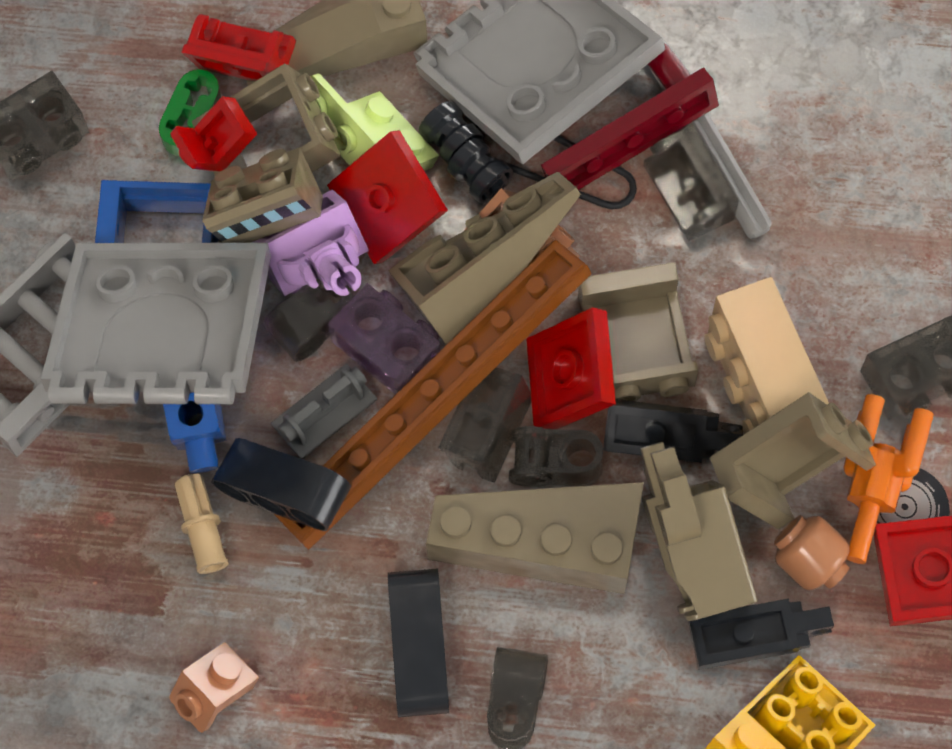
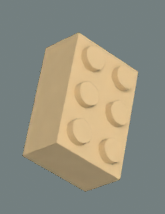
(759, 352)

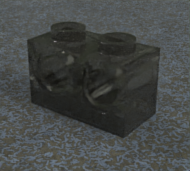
(25, 115)
(915, 359)

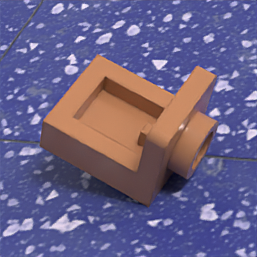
(211, 686)

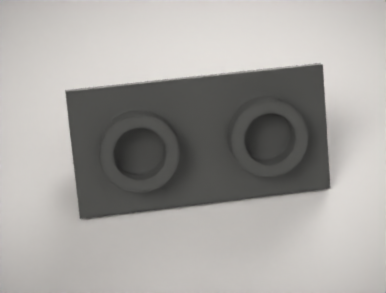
(324, 410)

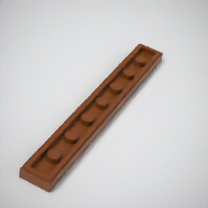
(450, 377)

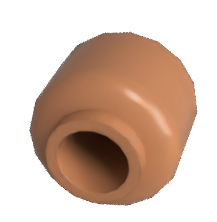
(812, 552)

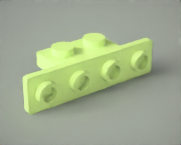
(366, 122)

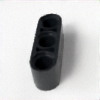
(281, 484)
(418, 643)

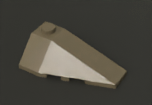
(353, 34)
(462, 275)

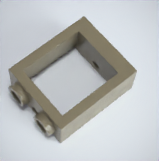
(277, 89)

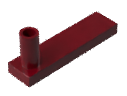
(681, 103)

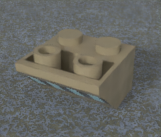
(262, 198)

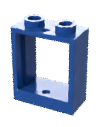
(146, 196)

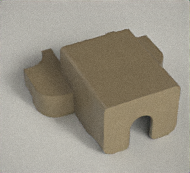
(695, 537)

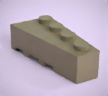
(544, 534)

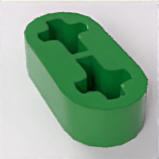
(181, 104)

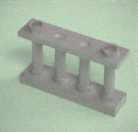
(28, 419)

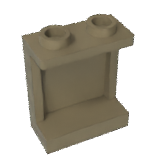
(644, 330)
(786, 454)

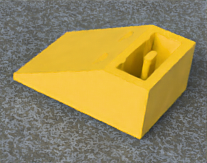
(796, 713)

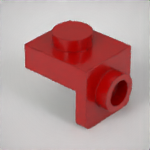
(216, 138)

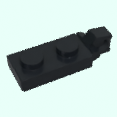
(689, 430)
(756, 632)

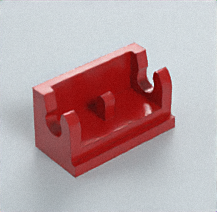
(236, 49)

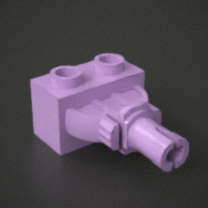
(318, 250)

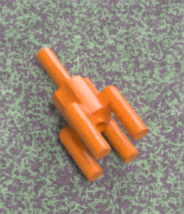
(881, 486)

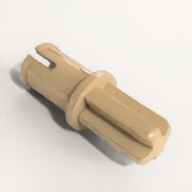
(200, 524)

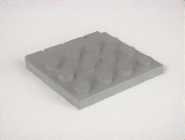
(535, 65)
(157, 323)

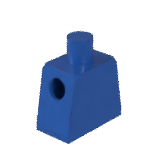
(198, 439)

